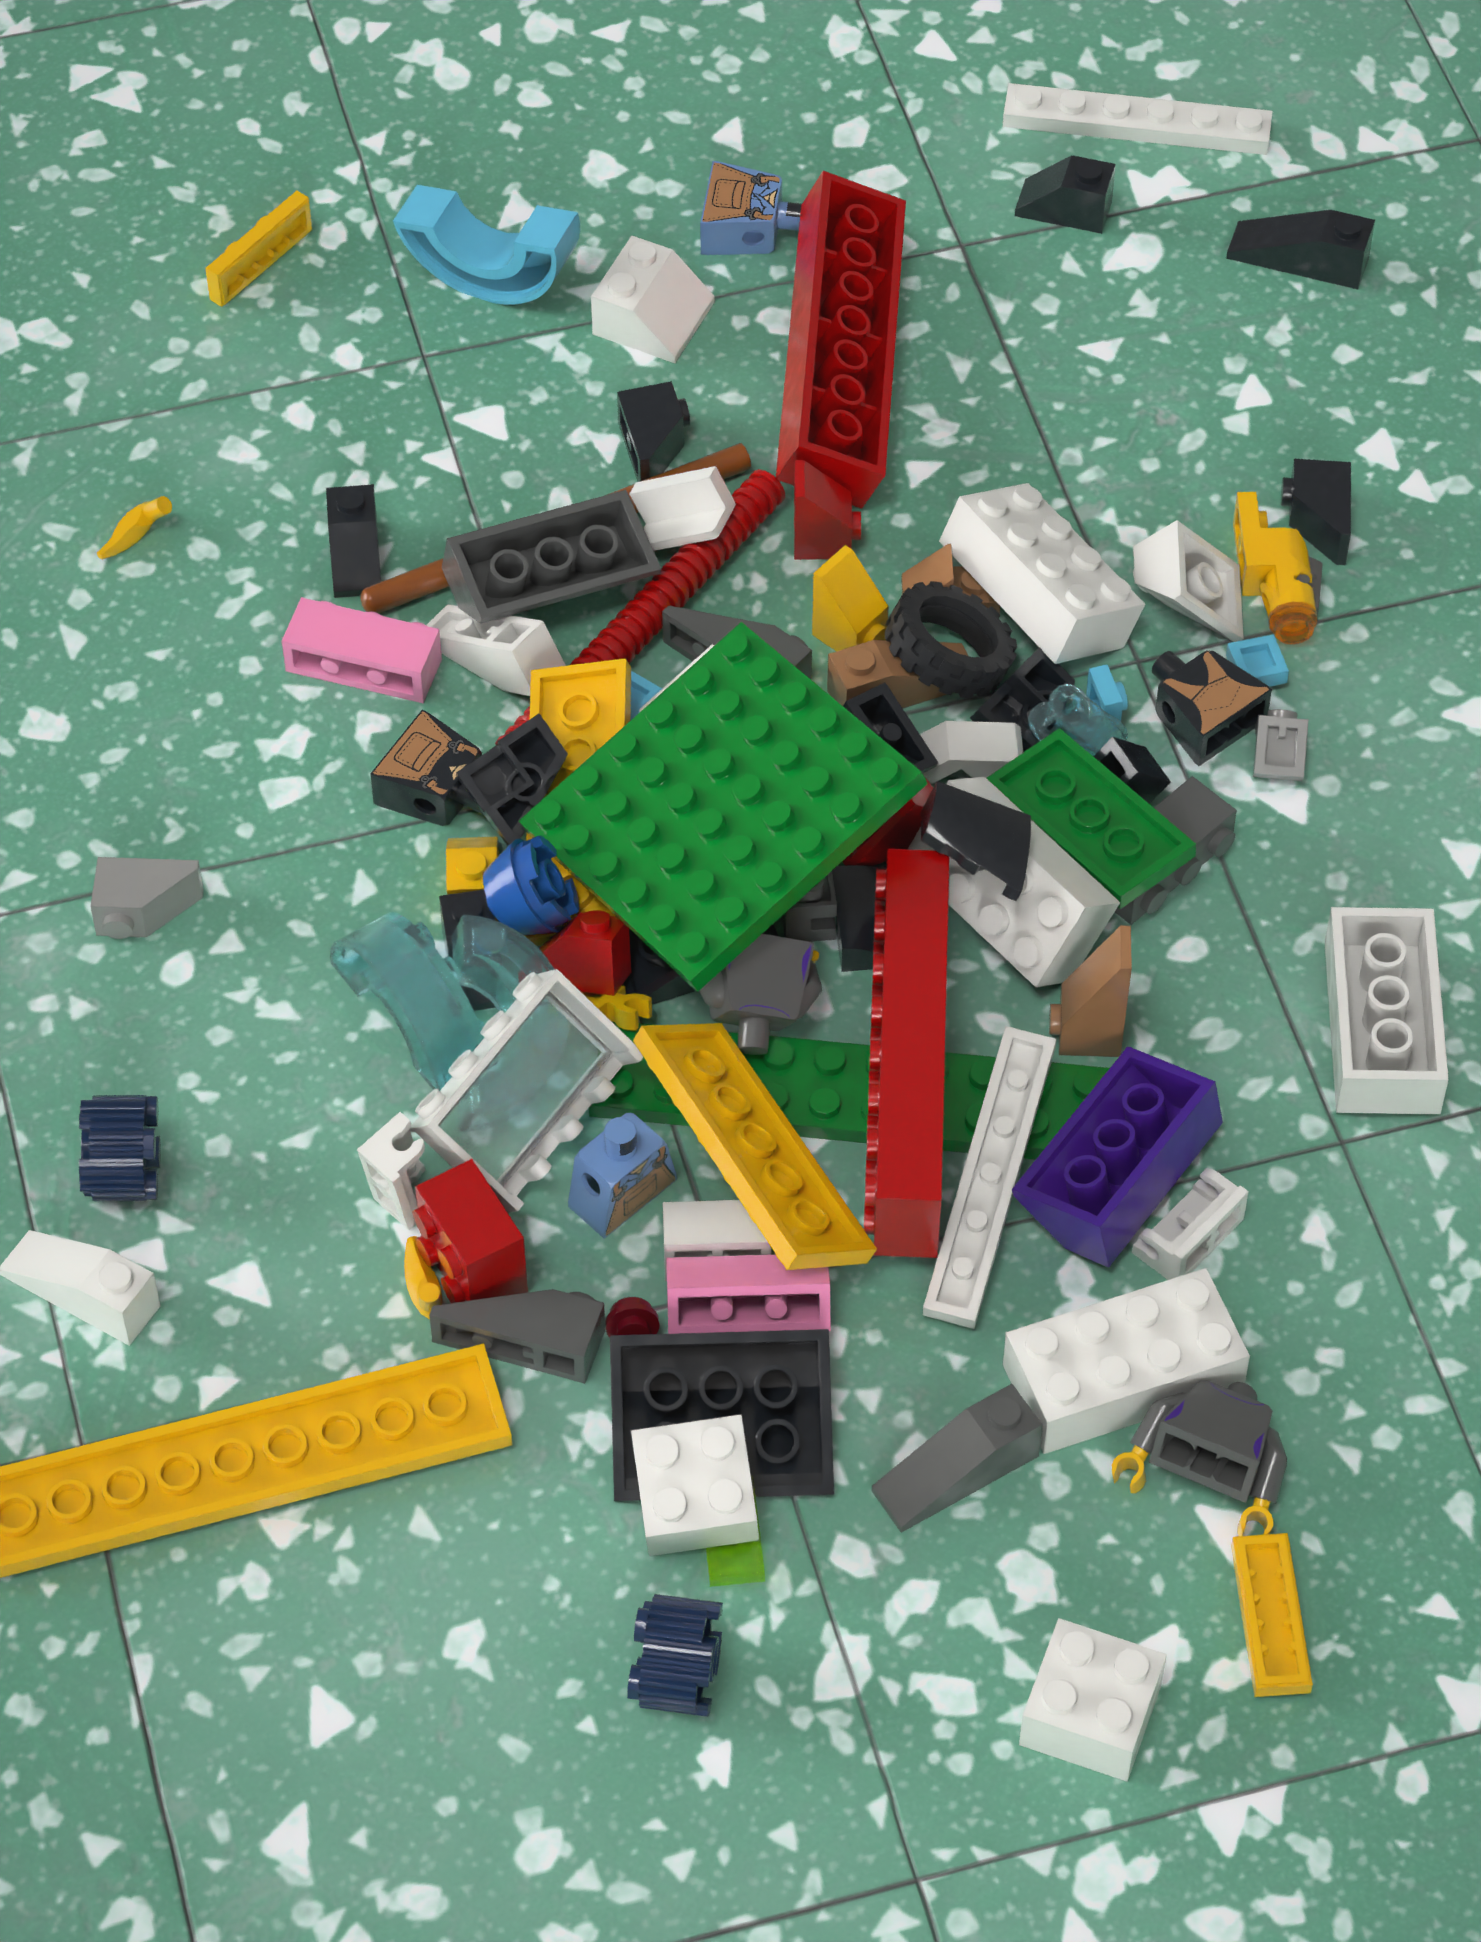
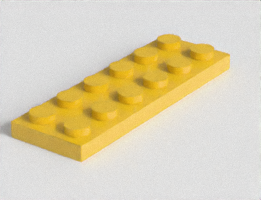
(584, 711)
(754, 1146)

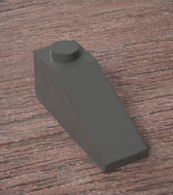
(694, 631)
(532, 1330)
(961, 1458)

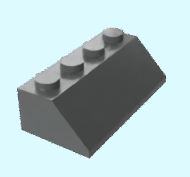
(548, 557)

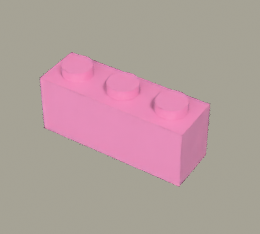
(362, 650)
(745, 1295)

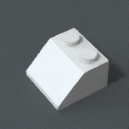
(650, 301)

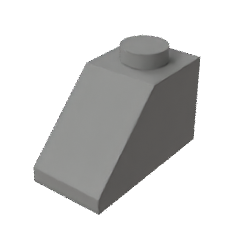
(142, 894)

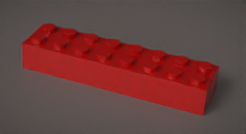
(842, 335)
(907, 1055)

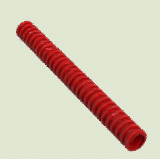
(680, 578)

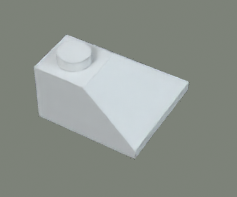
(1191, 578)

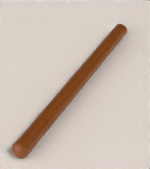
(431, 578)

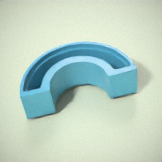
(483, 259)

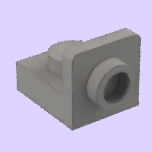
(1280, 746)

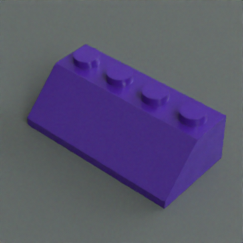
(1120, 1154)

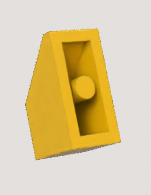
(846, 603)
(467, 862)

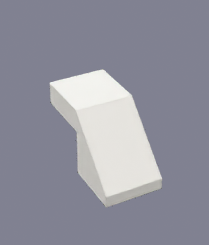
(972, 746)

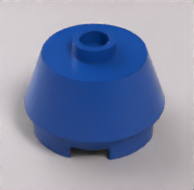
(528, 889)

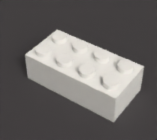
(1042, 572)
(1054, 917)
(1385, 1011)
(1121, 1355)

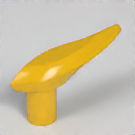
(135, 526)
(420, 1280)

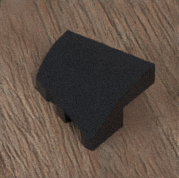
(1022, 692)
(514, 776)
(978, 834)
(855, 915)

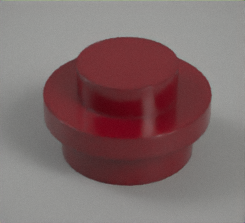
(632, 1317)

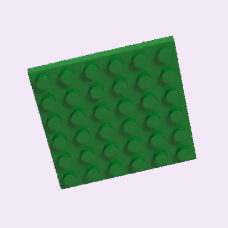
(722, 804)

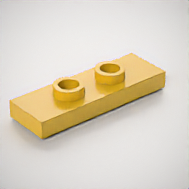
(259, 248)
(1271, 1615)

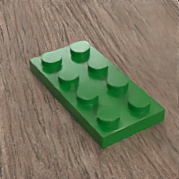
(1094, 816)

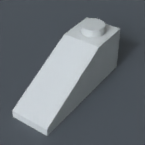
(498, 649)
(85, 1282)

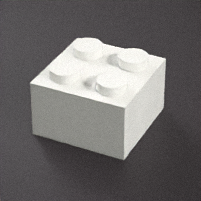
(695, 1485)
(1092, 1699)

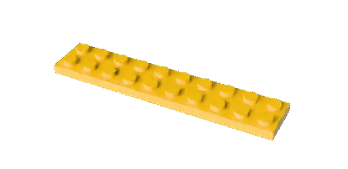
(248, 1458)

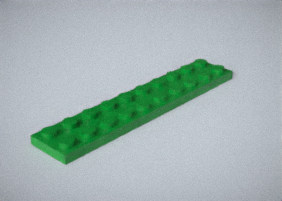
(827, 1085)

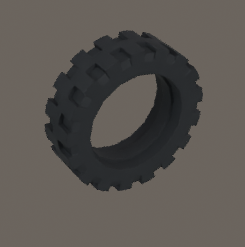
(939, 664)

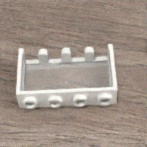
(525, 1085)

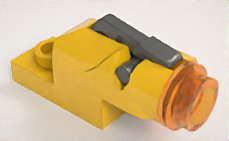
(1278, 569)

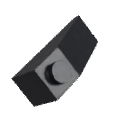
(1310, 244)

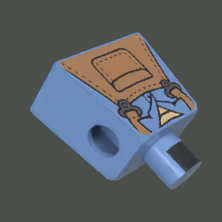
(744, 211)
(619, 1173)

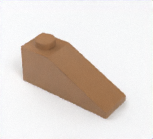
(871, 664)
(1095, 1001)

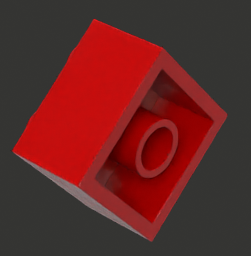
(469, 1236)

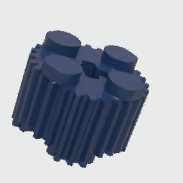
(119, 1148)
(677, 1654)

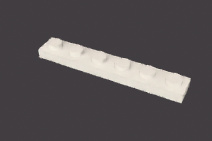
(1137, 118)
(989, 1177)

